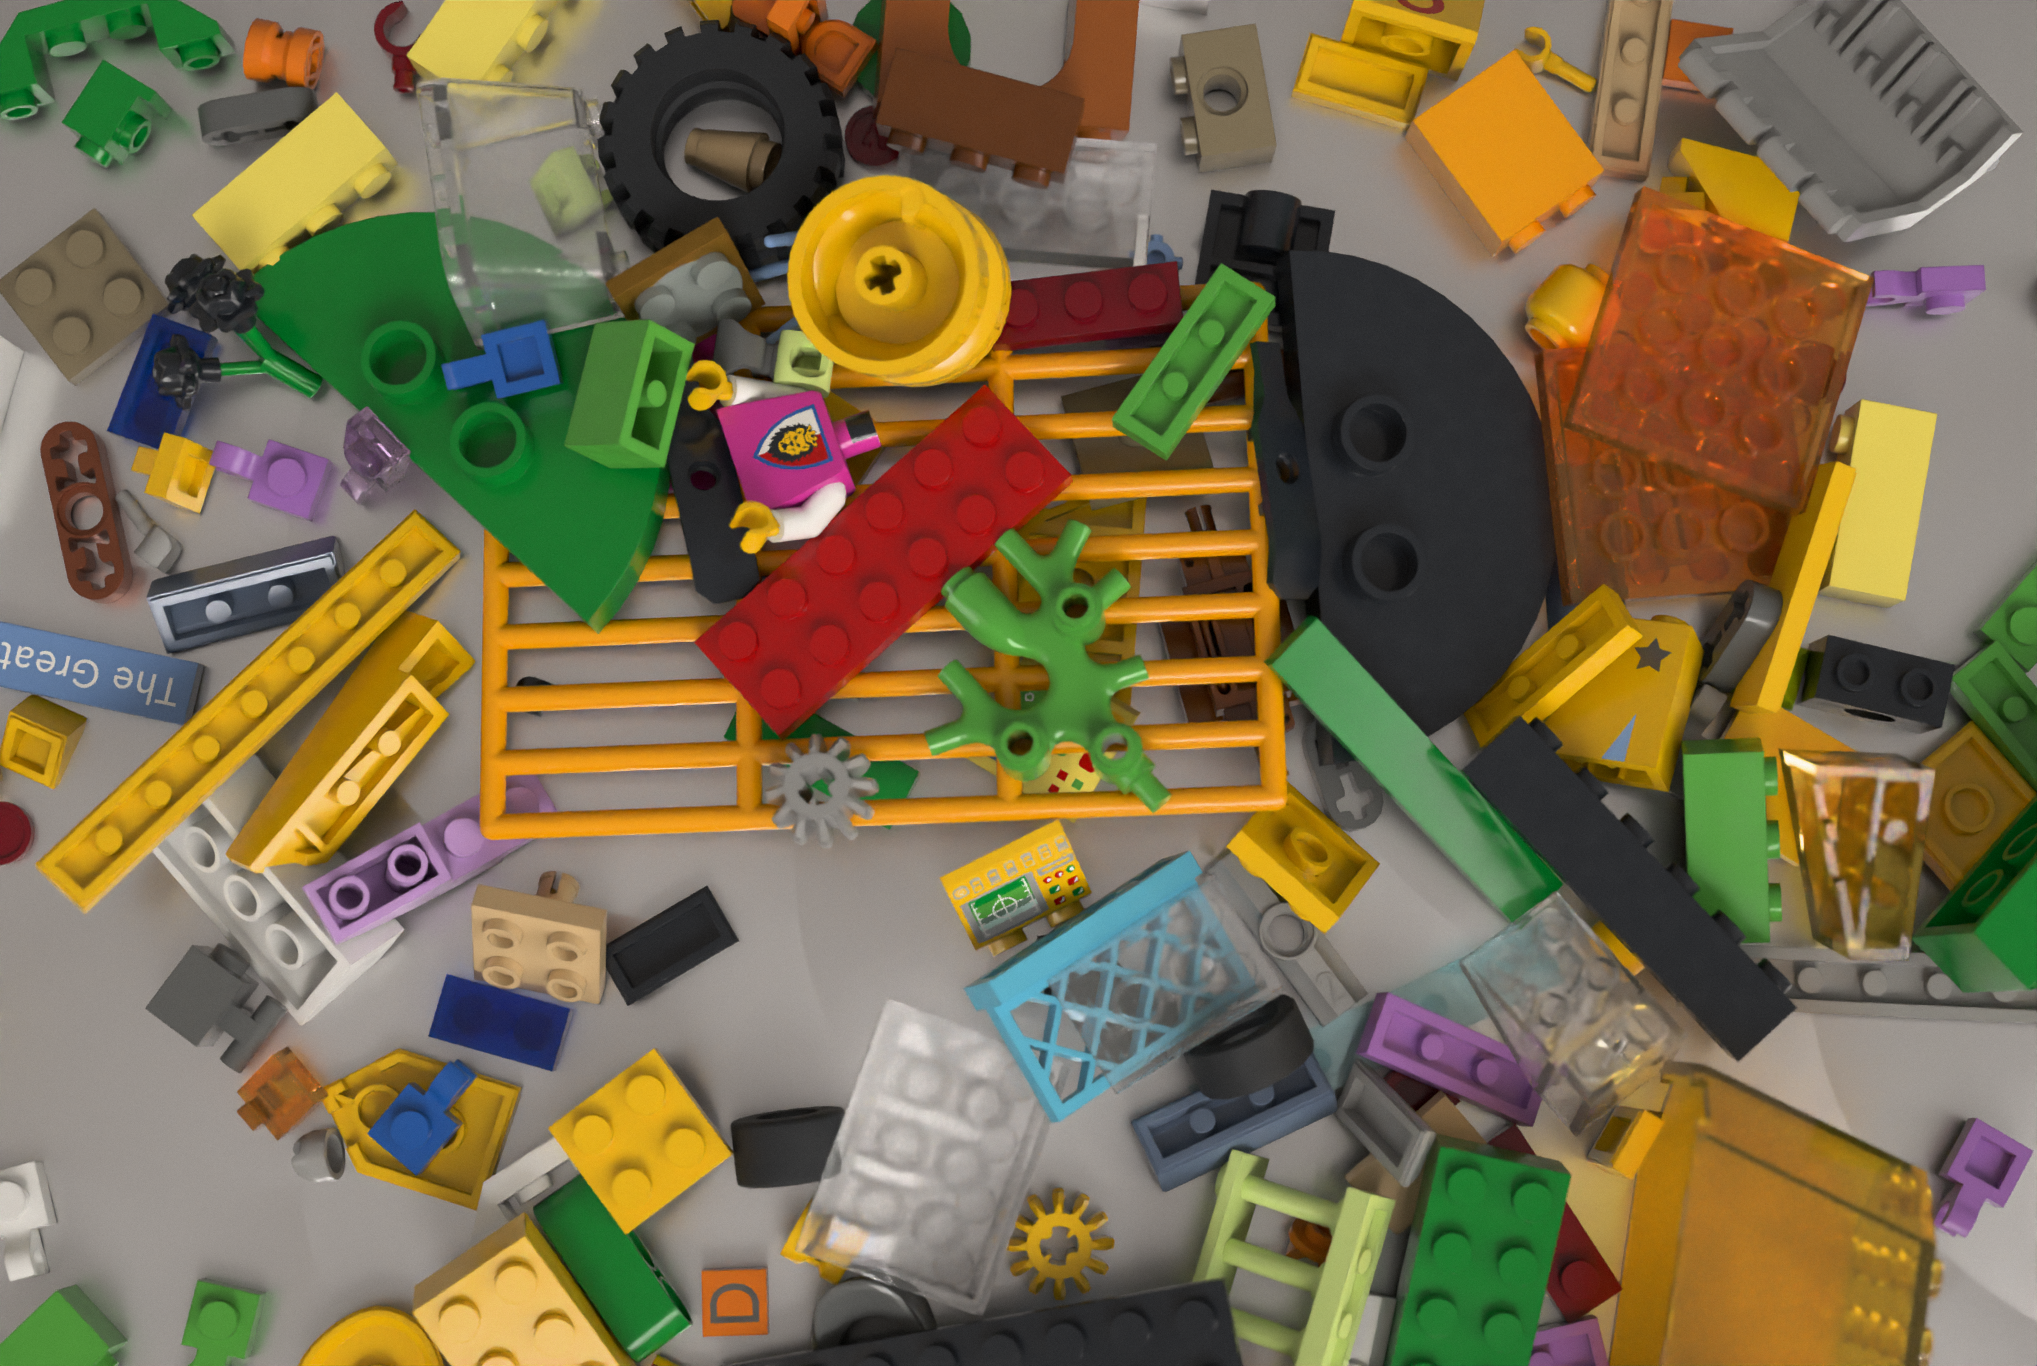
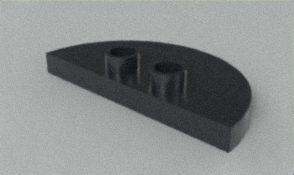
(1418, 481)

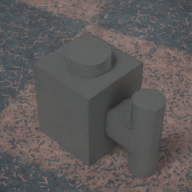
(208, 997)

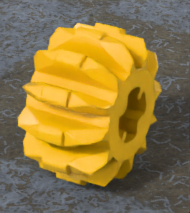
(1075, 1257)

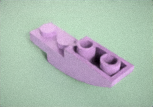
(418, 864)

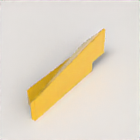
(355, 747)

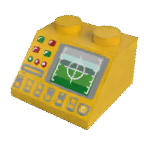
(1017, 888)

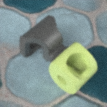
(787, 362)

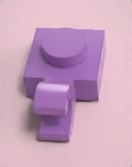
(281, 478)
(1984, 1169)

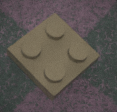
(84, 296)

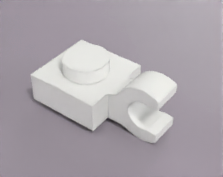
(24, 1210)

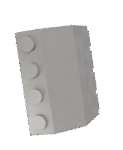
(1854, 111)

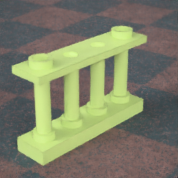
(1336, 1286)

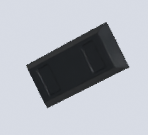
(668, 945)

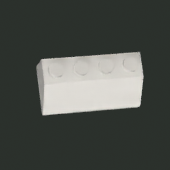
(268, 911)

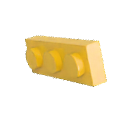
(1557, 664)

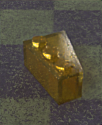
(1859, 846)

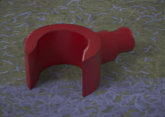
(401, 65)

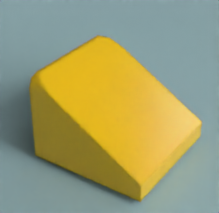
(40, 740)

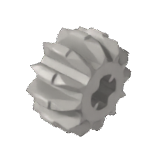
(797, 791)

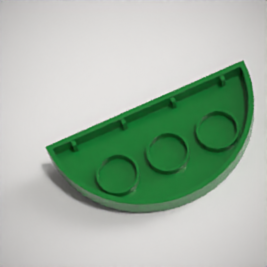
(377, 325)

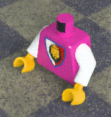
(783, 453)

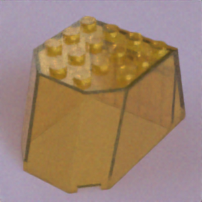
(1771, 1239)

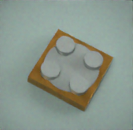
(689, 285)

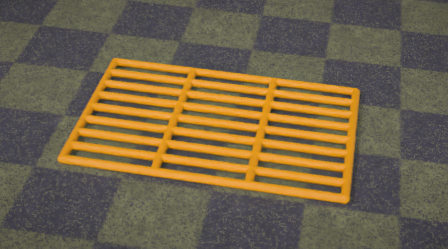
(1004, 679)

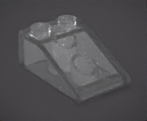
(1165, 983)

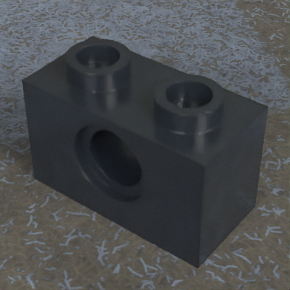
(1875, 684)

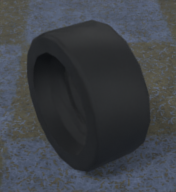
(1252, 1051)

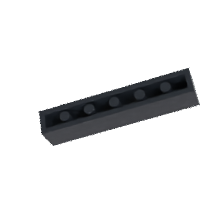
(1628, 887)

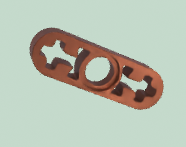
(91, 464)

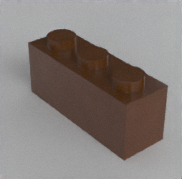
(979, 119)

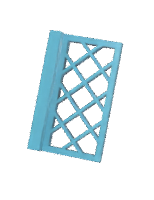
(1027, 975)

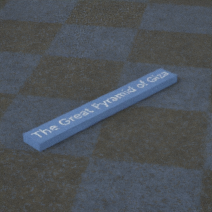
(98, 674)

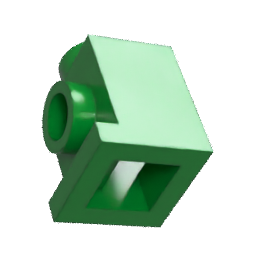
(113, 115)

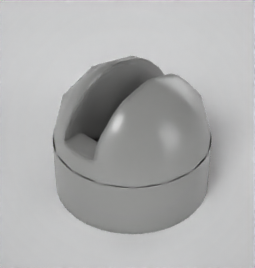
(319, 1155)

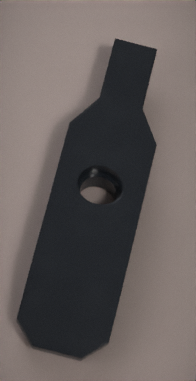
(1287, 500)
(714, 551)

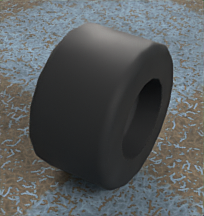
(784, 1146)

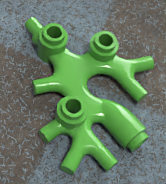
(1079, 688)

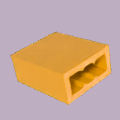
(1505, 155)

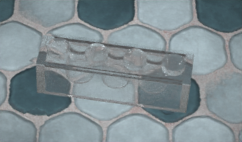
(1087, 223)

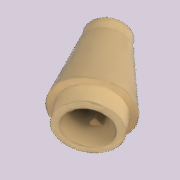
(733, 156)

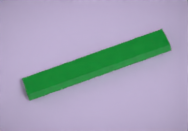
(1411, 770)

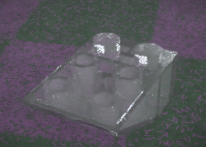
(1571, 1012)

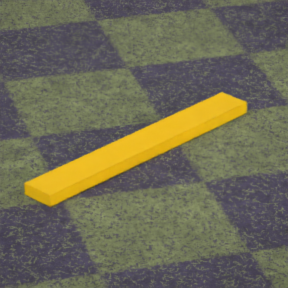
(247, 712)

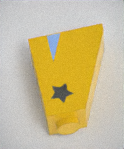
(1635, 710)

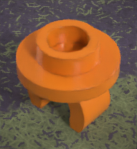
(1308, 1241)

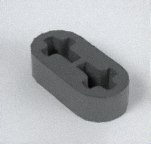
(255, 115)
(1739, 634)
(1330, 787)

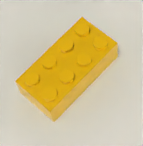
(513, 1307)

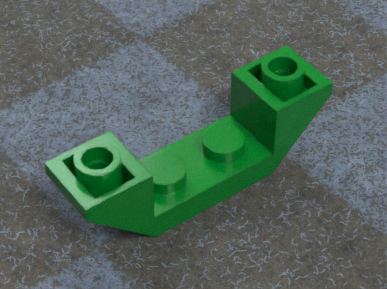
(66, 27)

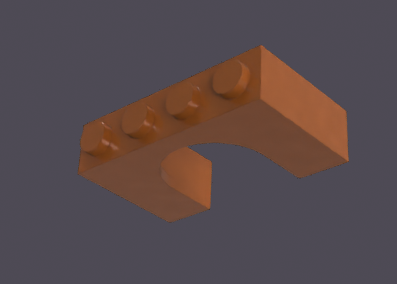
(1095, 63)

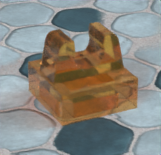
(280, 1095)

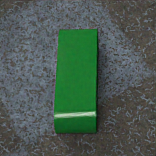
(613, 1269)

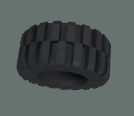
(707, 70)

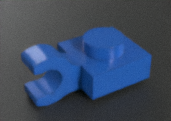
(515, 361)
(420, 1121)

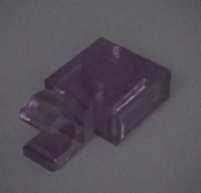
(373, 456)

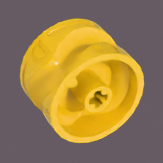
(898, 282)

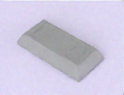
(1384, 1123)

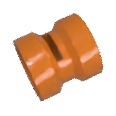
(286, 55)

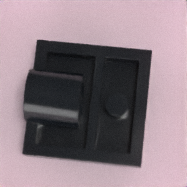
(1257, 230)

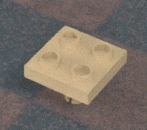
(540, 940)

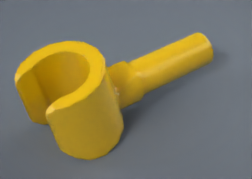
(1552, 62)

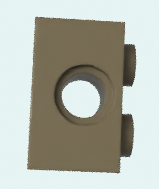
(1230, 62)

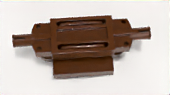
(1219, 637)

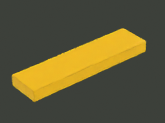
(1798, 578)

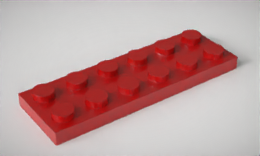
(883, 562)

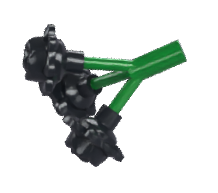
(223, 302)

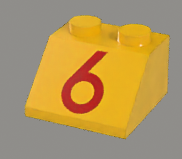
(1418, 31)

